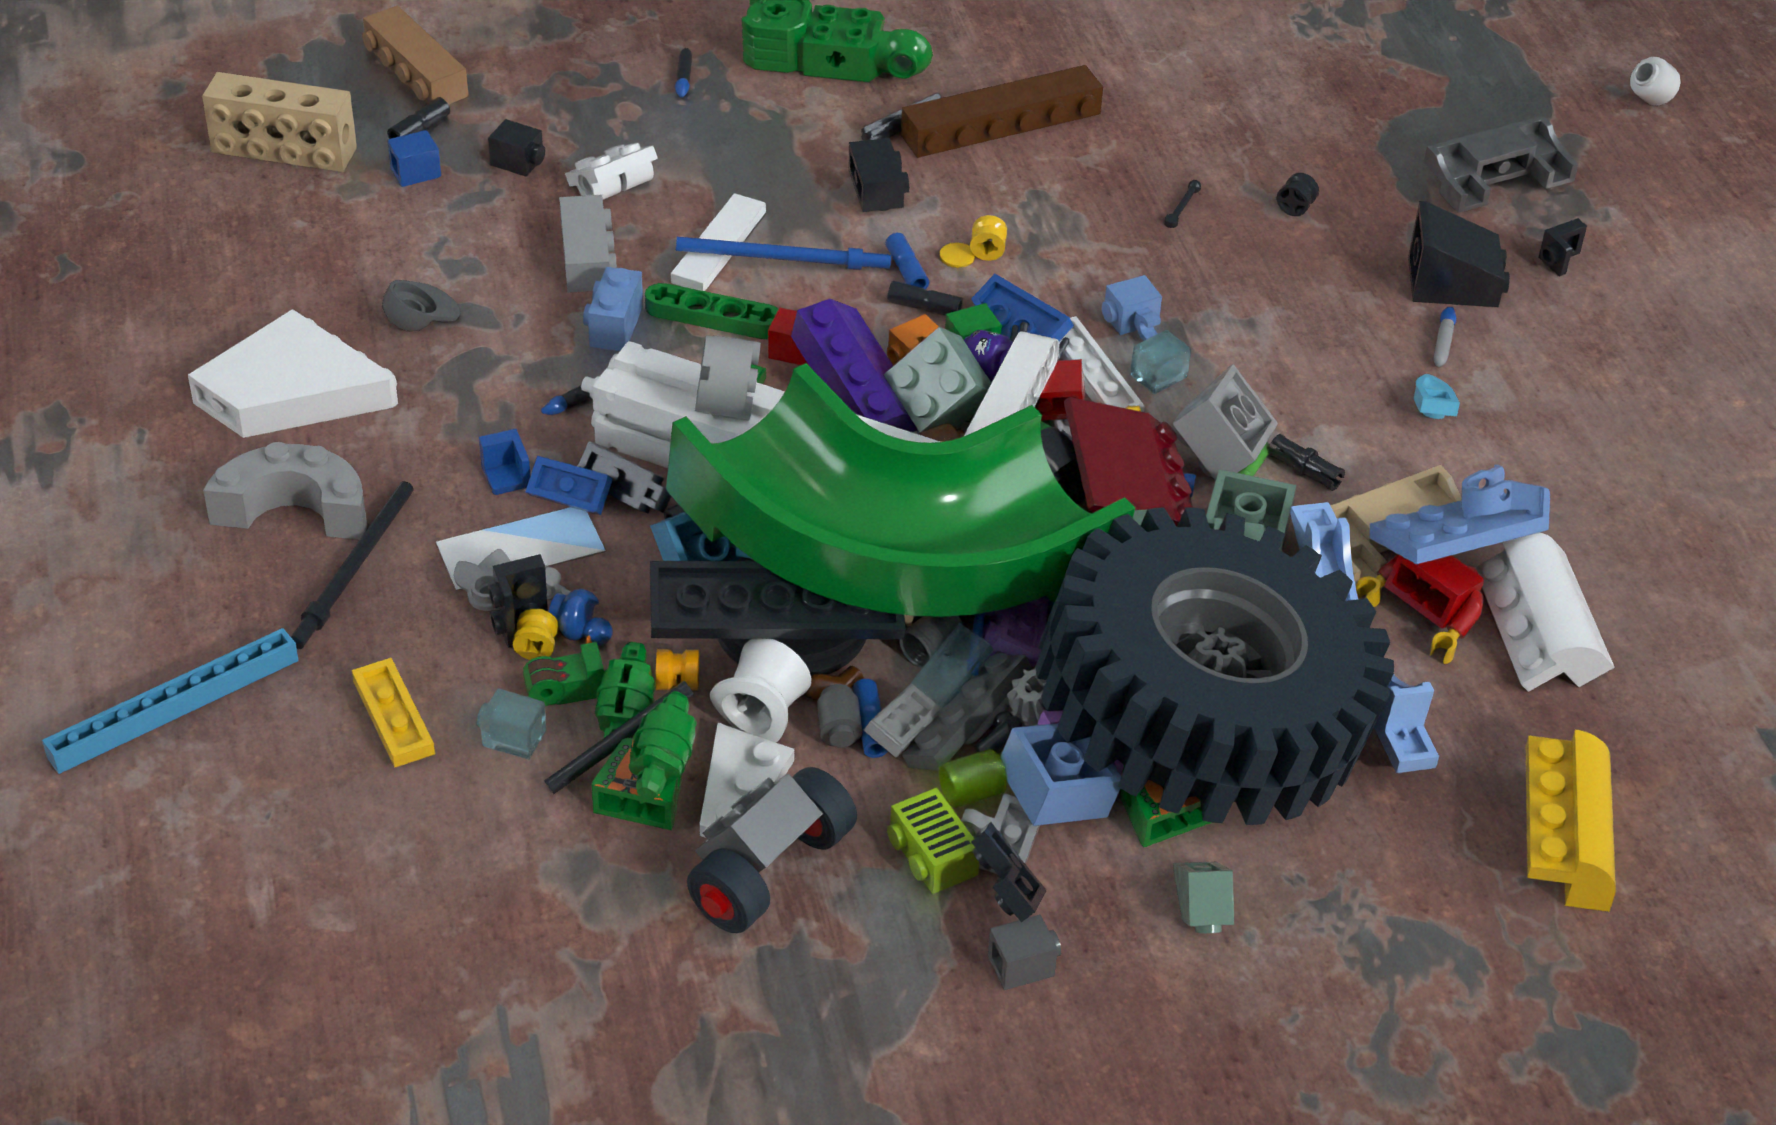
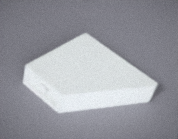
(290, 379)

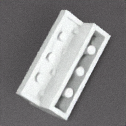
(1543, 613)

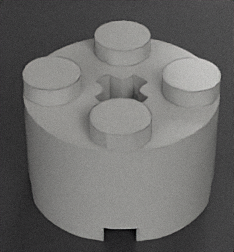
(727, 376)

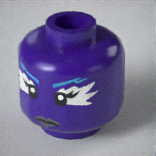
(988, 350)

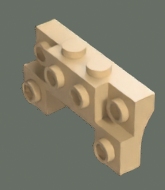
(1400, 497)

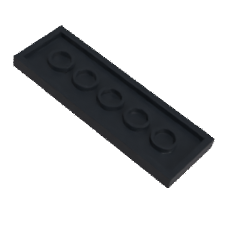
(752, 603)

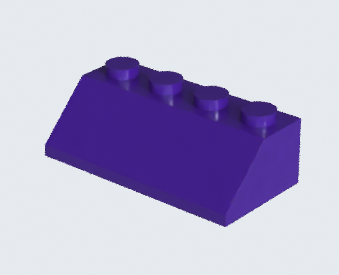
(849, 361)

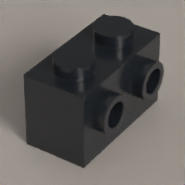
(877, 175)

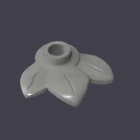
(475, 578)

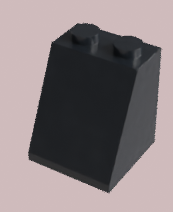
(1455, 260)

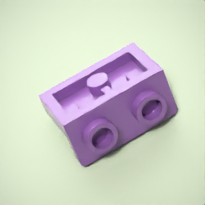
(1017, 629)

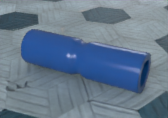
(906, 260)
(869, 706)

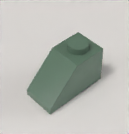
(1205, 895)

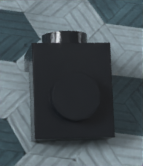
(1562, 243)

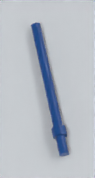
(853, 258)

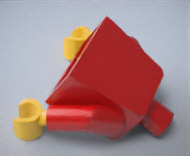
(1438, 589)

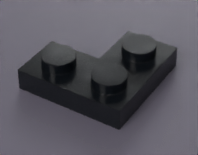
(1017, 886)

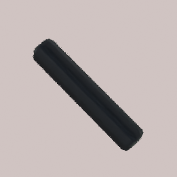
(889, 124)

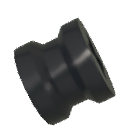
(1297, 194)

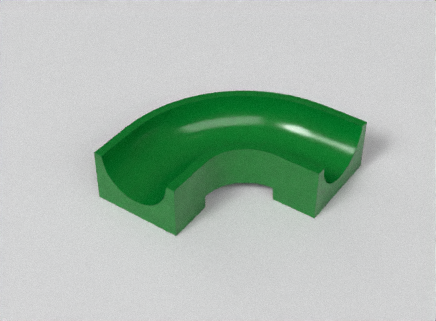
(885, 516)

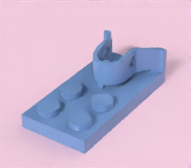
(1476, 521)

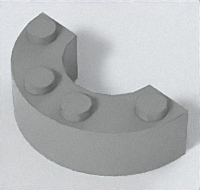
(288, 477)

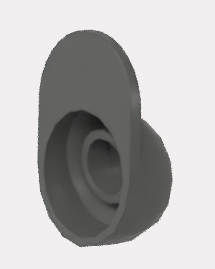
(417, 305)

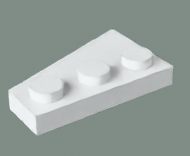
(737, 766)

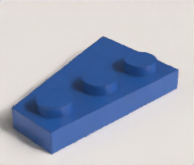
(1014, 306)

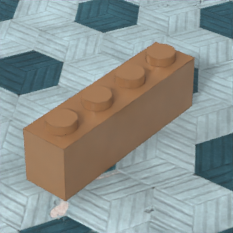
(414, 56)

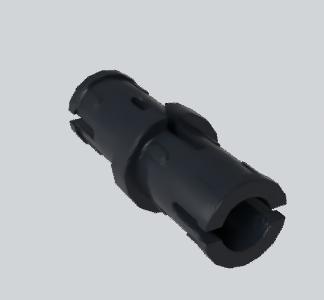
(1306, 462)

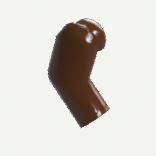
(821, 681)

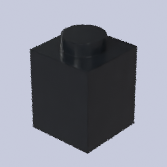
(516, 147)

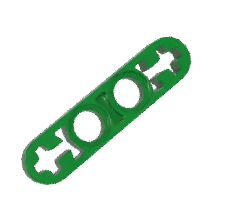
(663, 301)

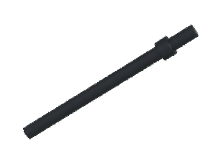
(318, 611)

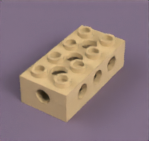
(280, 121)

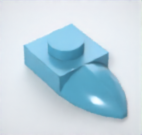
(1435, 397)

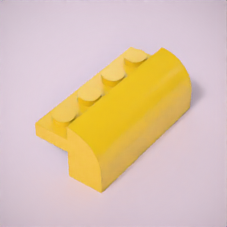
(1571, 818)

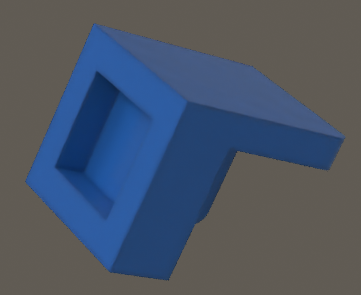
(414, 158)
(504, 461)

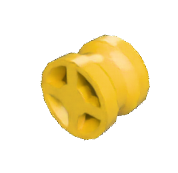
(983, 230)
(535, 634)

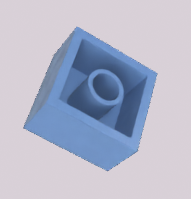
(1054, 778)

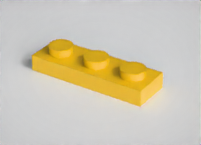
(393, 712)

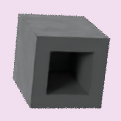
(1023, 952)

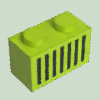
(933, 840)

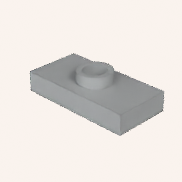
(902, 720)

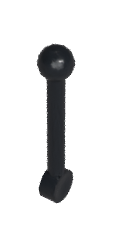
(1171, 220)

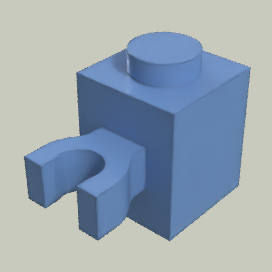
(1133, 306)

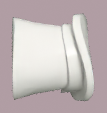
(762, 689)

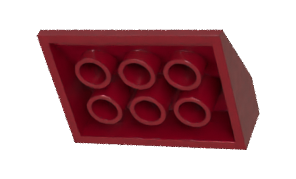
(1127, 457)

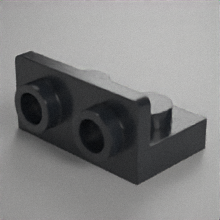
(516, 588)

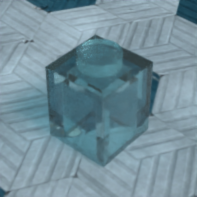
(1160, 361)
(512, 723)

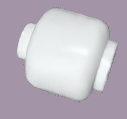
(1655, 81)

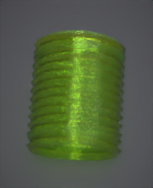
(973, 778)

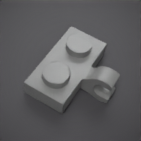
(1009, 821)

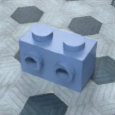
(614, 308)

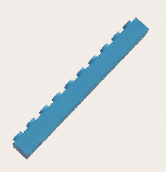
(170, 700)

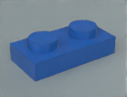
(569, 485)

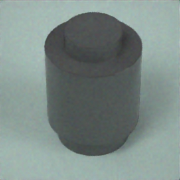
(839, 716)

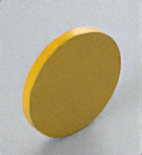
(956, 255)

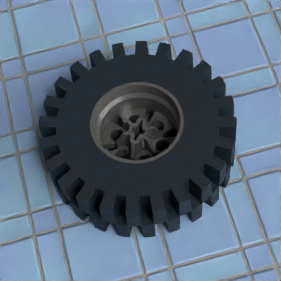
(1213, 665)

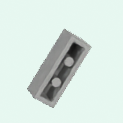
(586, 241)

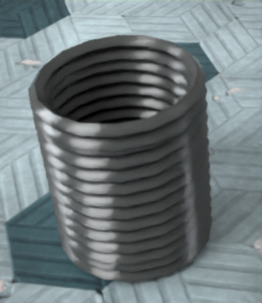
(926, 637)

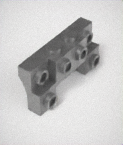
(1495, 155)

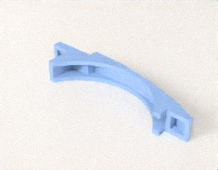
(1406, 709)

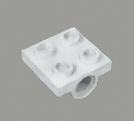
(614, 172)

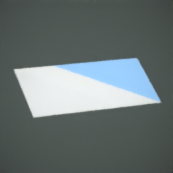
(554, 535)

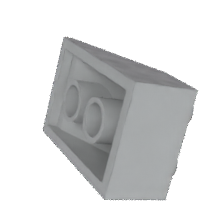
(1225, 424)

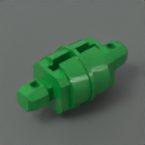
(624, 688)
(662, 745)

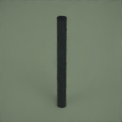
(605, 746)

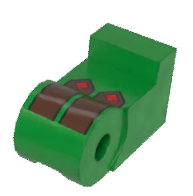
(565, 677)

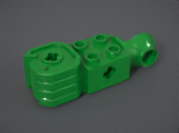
(829, 42)

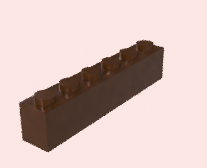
(1001, 110)

